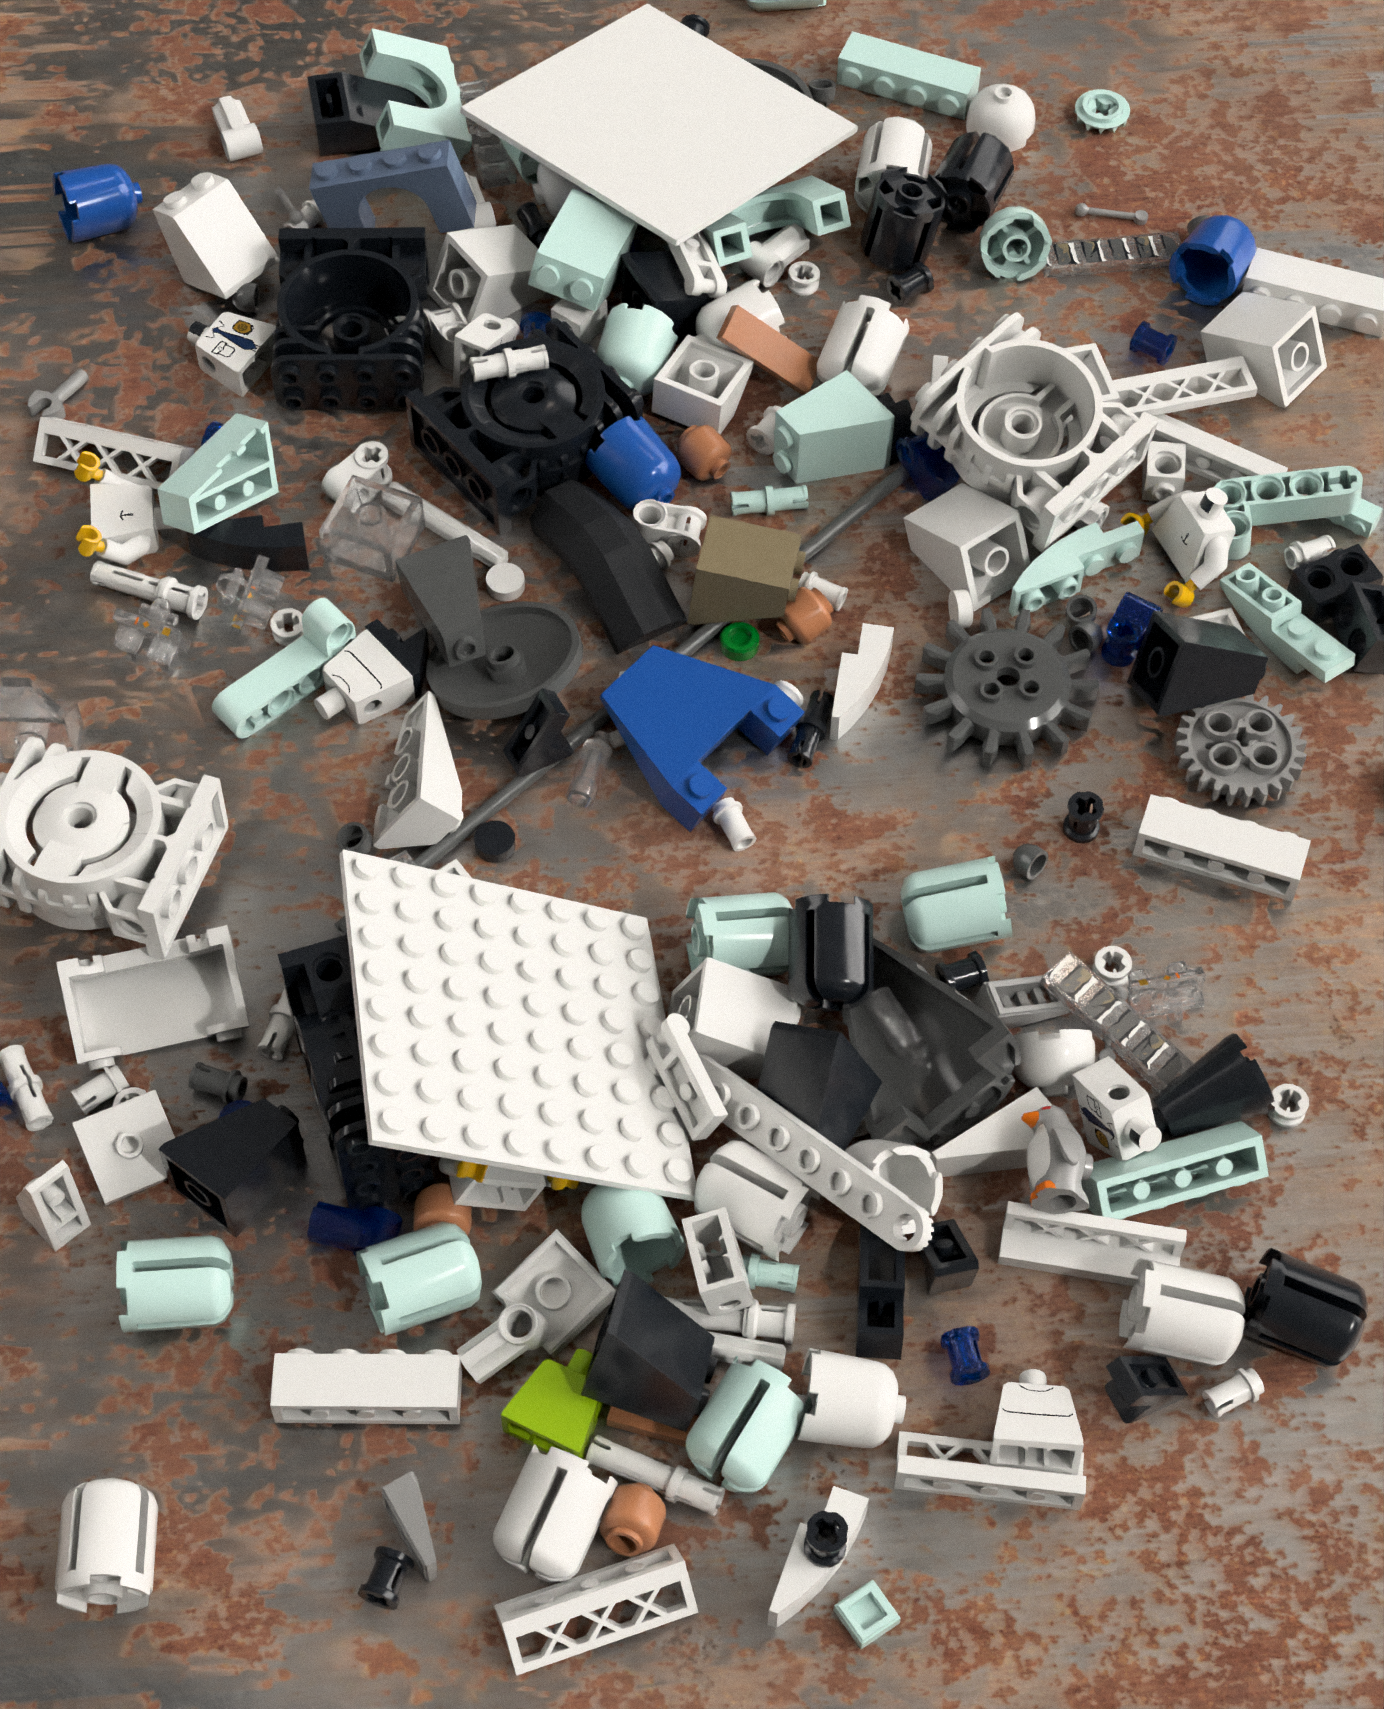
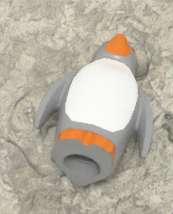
(1056, 1162)

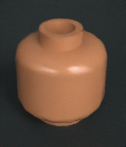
(703, 452)
(805, 617)
(436, 1205)
(632, 1519)

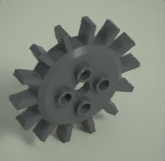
(1012, 714)

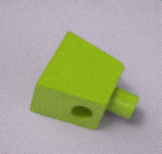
(551, 1407)

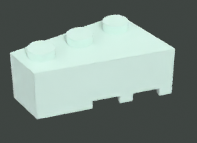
(221, 477)

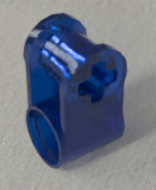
(925, 465)
(1127, 629)

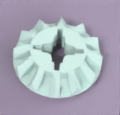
(1106, 102)

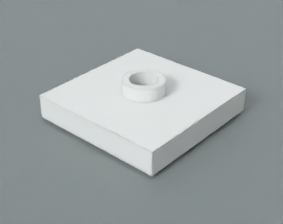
(124, 1146)
(560, 1287)

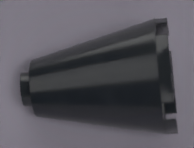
(1214, 1092)

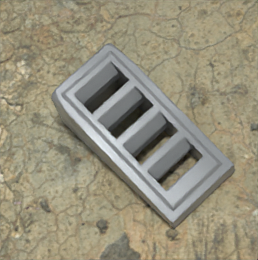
(996, 997)
(406, 1508)

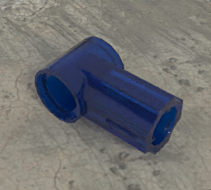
(352, 1228)

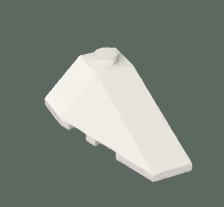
(423, 784)

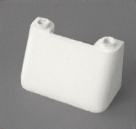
(147, 1003)

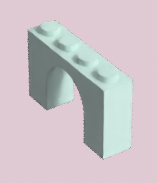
(428, 73)
(805, 201)

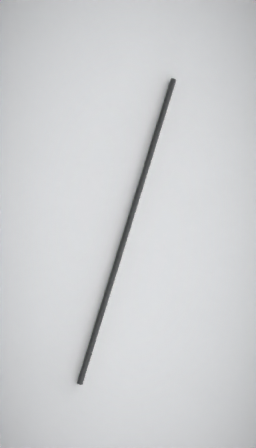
(601, 717)

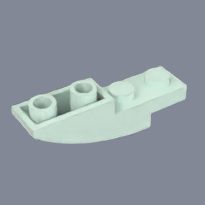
(1061, 567)
(1281, 626)

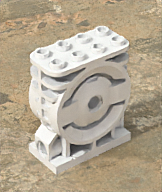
(1025, 467)
(96, 872)

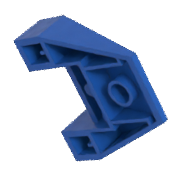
(679, 712)

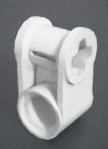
(441, 329)
(355, 464)
(668, 523)

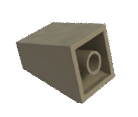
(744, 572)

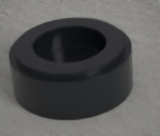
(494, 841)

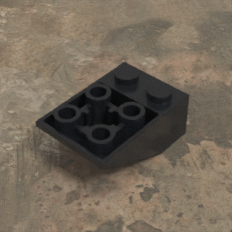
(348, 110)

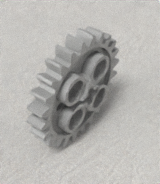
(1240, 749)

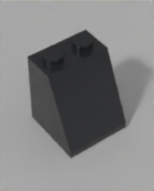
(658, 282)
(1194, 664)
(818, 1079)
(236, 1162)
(650, 1357)

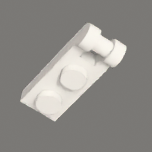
(699, 267)
(686, 1077)

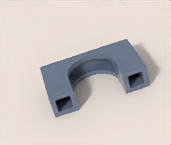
(423, 169)

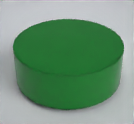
(739, 641)

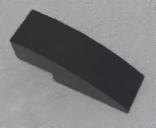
(242, 539)
(879, 1298)

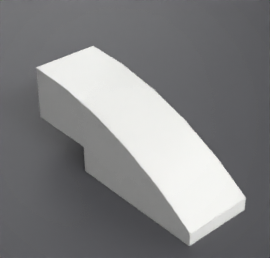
(860, 677)
(800, 1577)

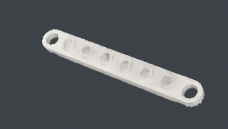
(818, 1161)

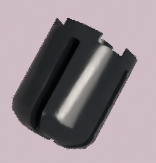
(974, 178)
(902, 219)
(830, 953)
(1305, 1310)

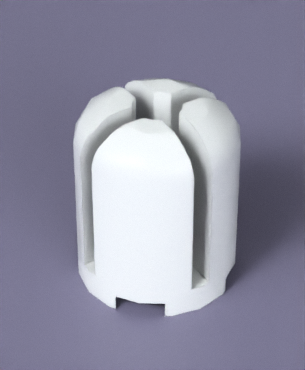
(891, 145)
(864, 342)
(760, 1197)
(1182, 1314)
(552, 1515)
(106, 1546)

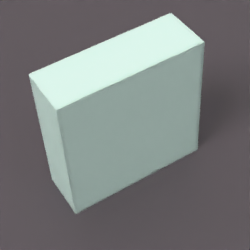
(866, 1614)

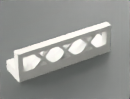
(1187, 387)
(108, 438)
(1211, 455)
(1084, 1244)
(982, 1479)
(591, 1592)

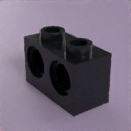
(1325, 580)
(1360, 625)

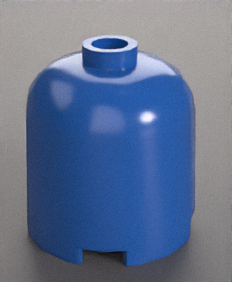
(96, 201)
(1213, 259)
(634, 463)

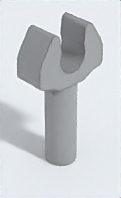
(54, 401)

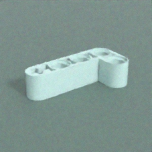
(1330, 491)
(288, 674)

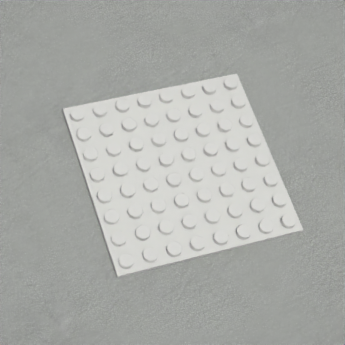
(659, 123)
(509, 1029)

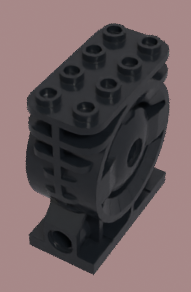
(334, 317)
(535, 430)
(326, 1031)

